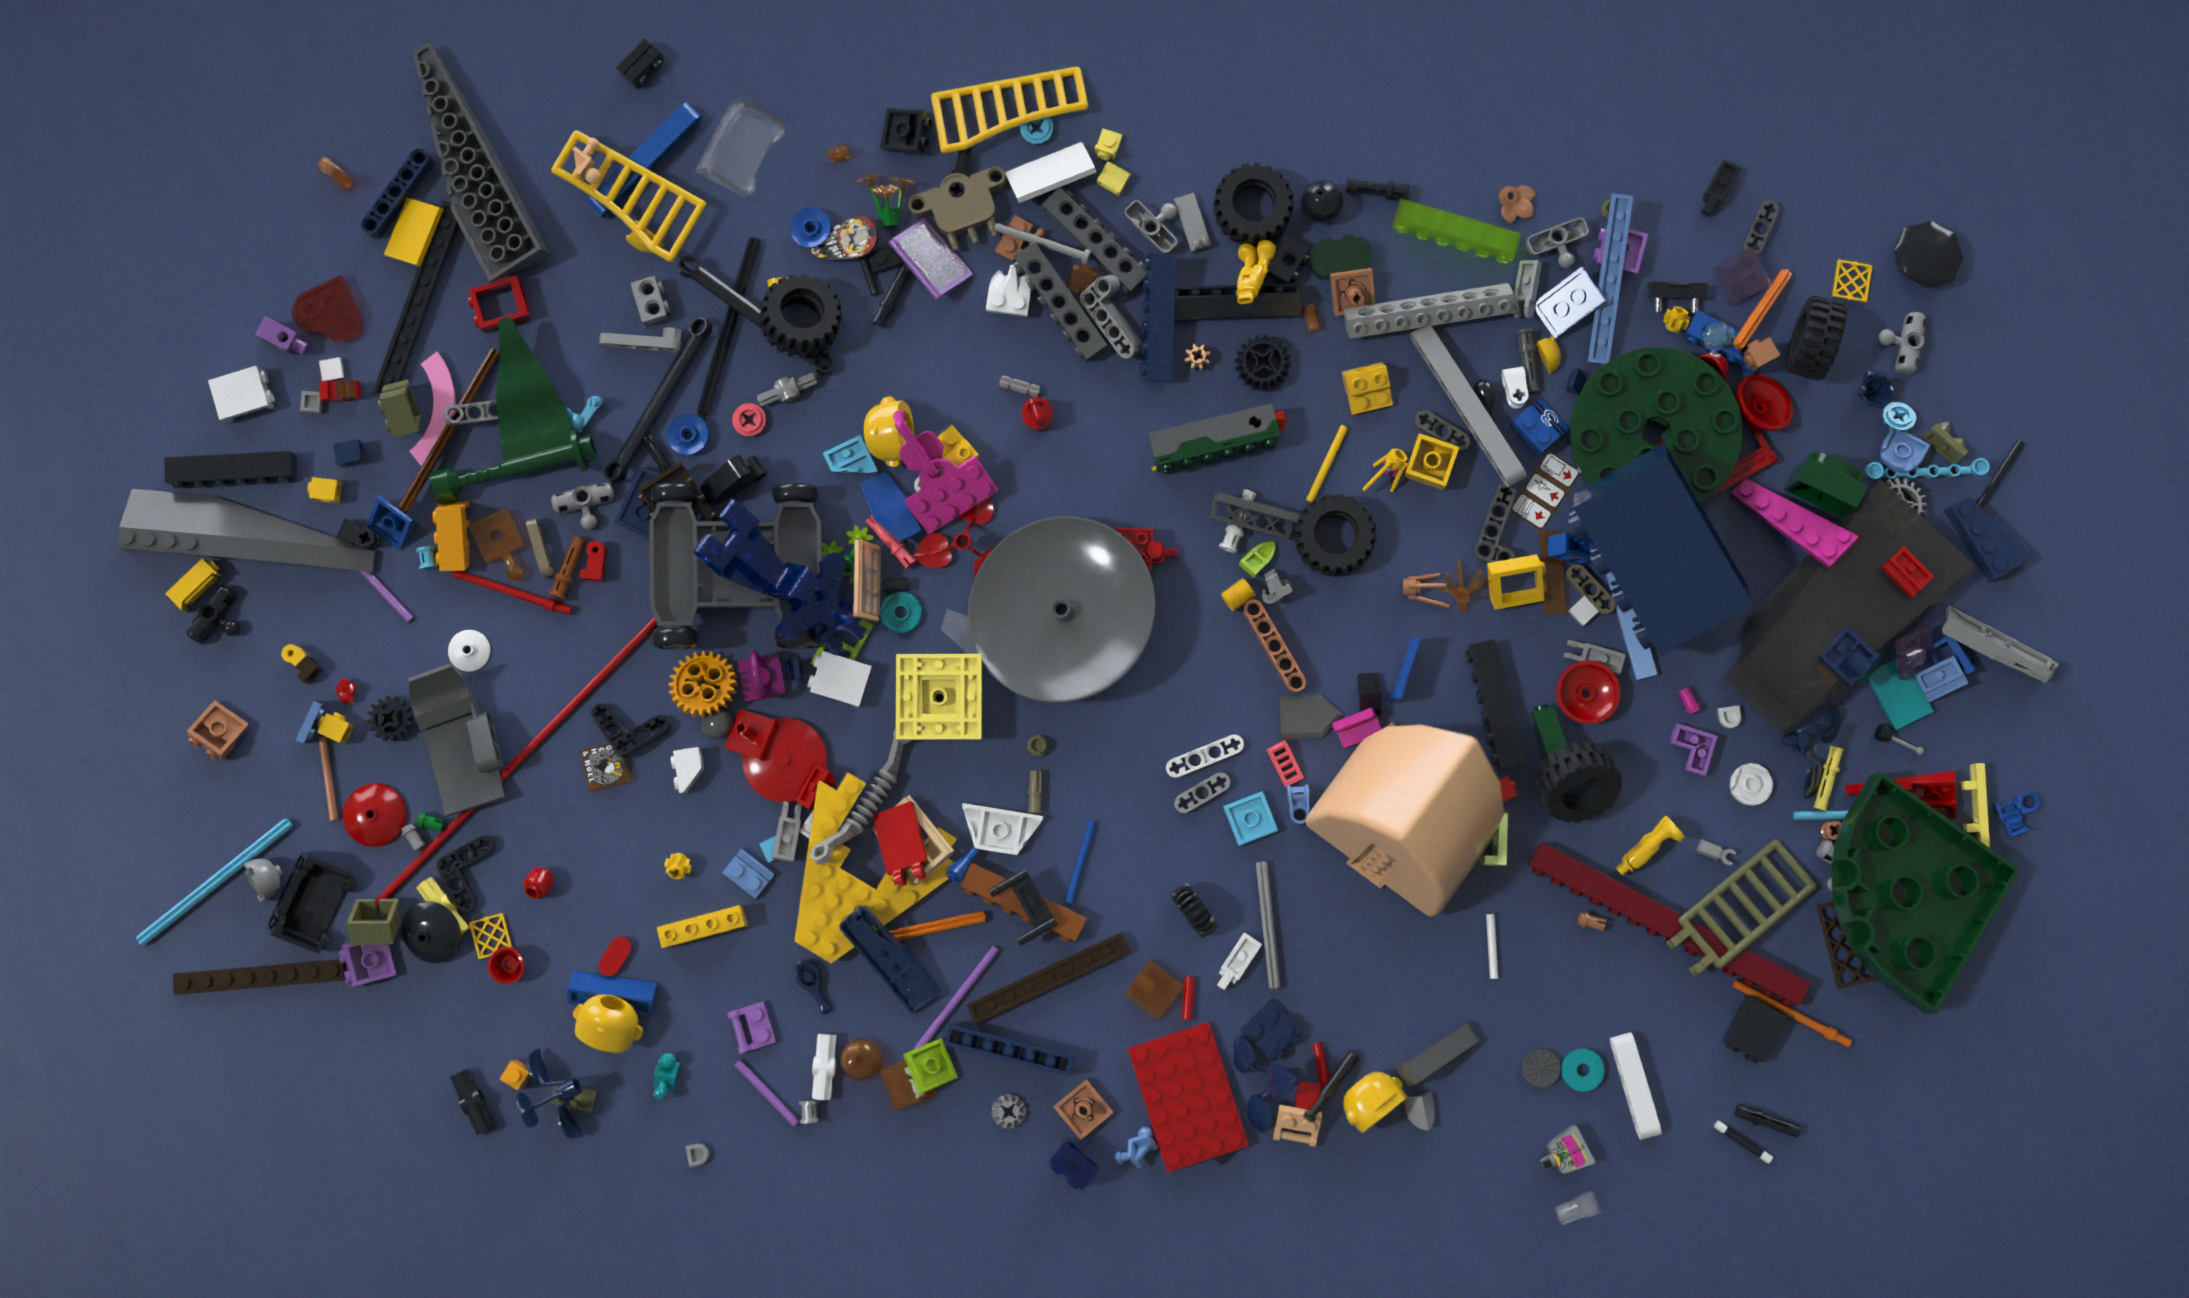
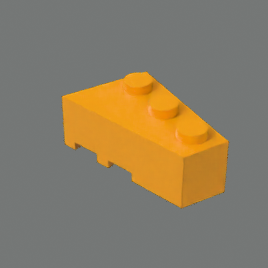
(452, 536)

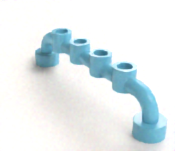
(1978, 468)

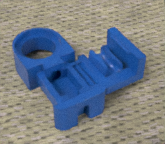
(2012, 815)

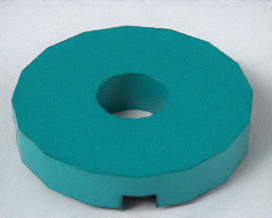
(905, 624)
(1595, 1069)

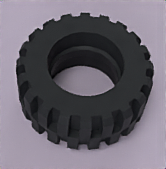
(1260, 178)
(807, 292)
(1816, 338)
(1335, 506)
(1586, 798)

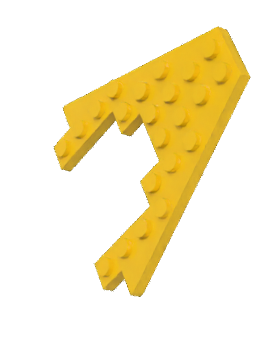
(833, 893)

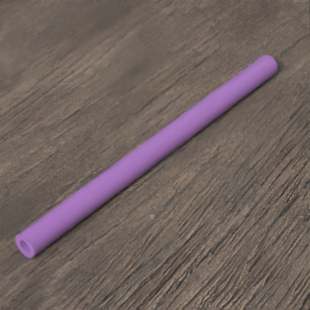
(957, 997)

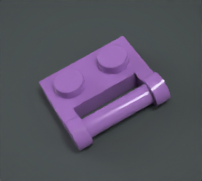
(759, 1026)

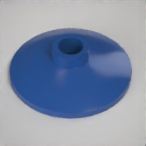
(808, 218)
(680, 426)

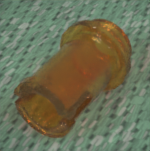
(1311, 317)

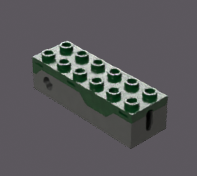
(1216, 438)

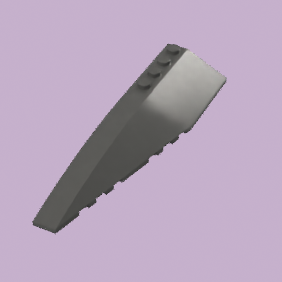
(228, 531)

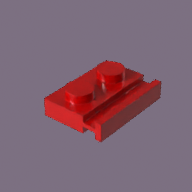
(1907, 572)

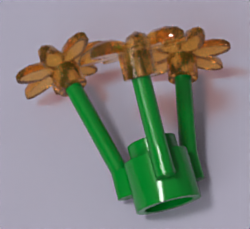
(888, 215)

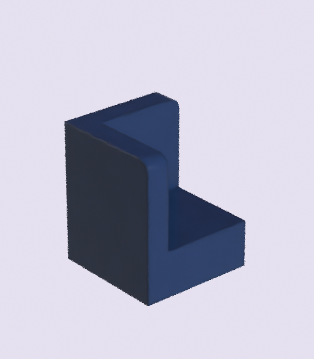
(347, 452)

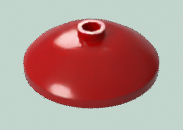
(1764, 402)
(1602, 689)
(388, 817)

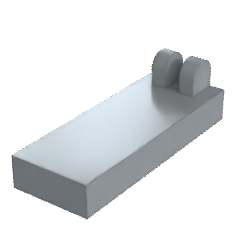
(1192, 222)

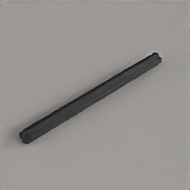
(727, 328)

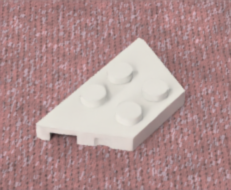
(1000, 829)

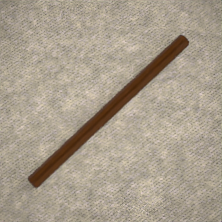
(447, 432)

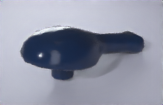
(809, 978)

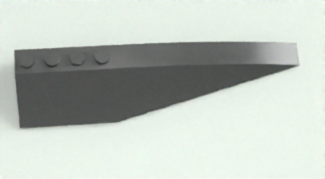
(476, 180)

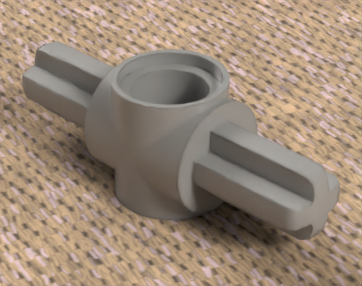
(787, 389)

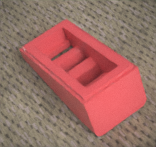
(1277, 747)

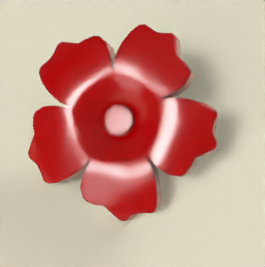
(346, 691)

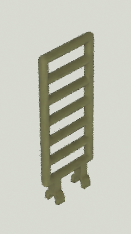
(1765, 924)

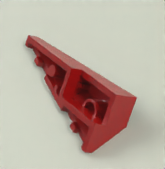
(1934, 789)

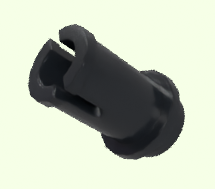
(891, 585)

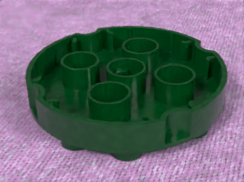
(1666, 389)

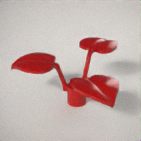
(934, 547)

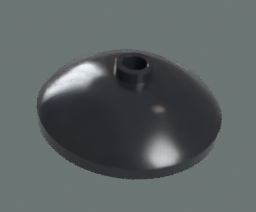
(438, 927)

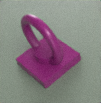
(761, 676)

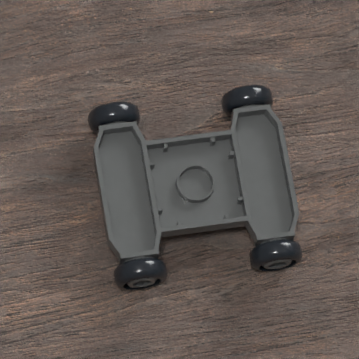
(685, 582)

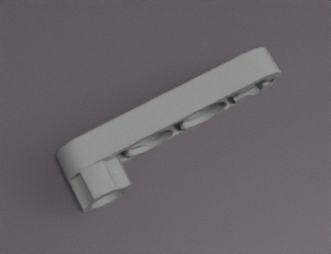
(669, 342)
(485, 414)

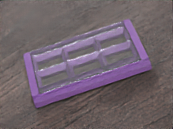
(931, 258)

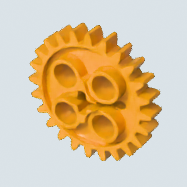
(708, 667)

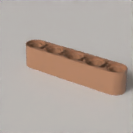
(1275, 657)

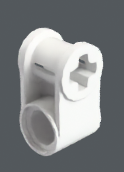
(1515, 383)

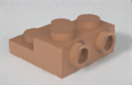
(216, 731)

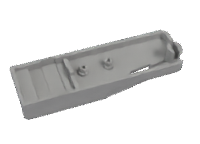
(1997, 645)

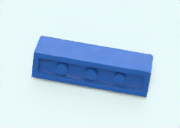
(636, 992)

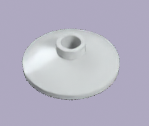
(479, 651)

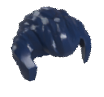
(1875, 390)

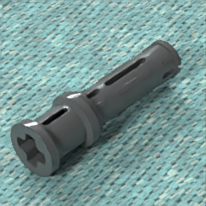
(1526, 350)

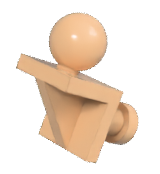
(585, 164)

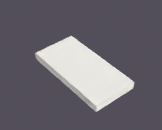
(1050, 172)

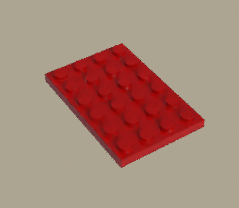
(1188, 1097)

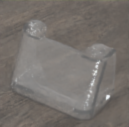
(739, 146)

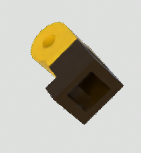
(302, 661)

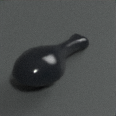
(1486, 395)

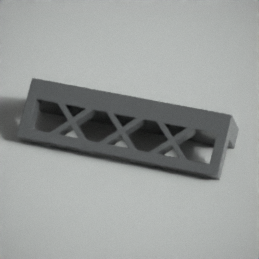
(1256, 508)

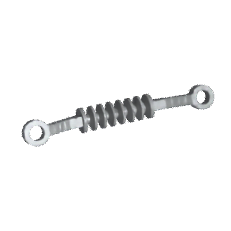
(853, 827)

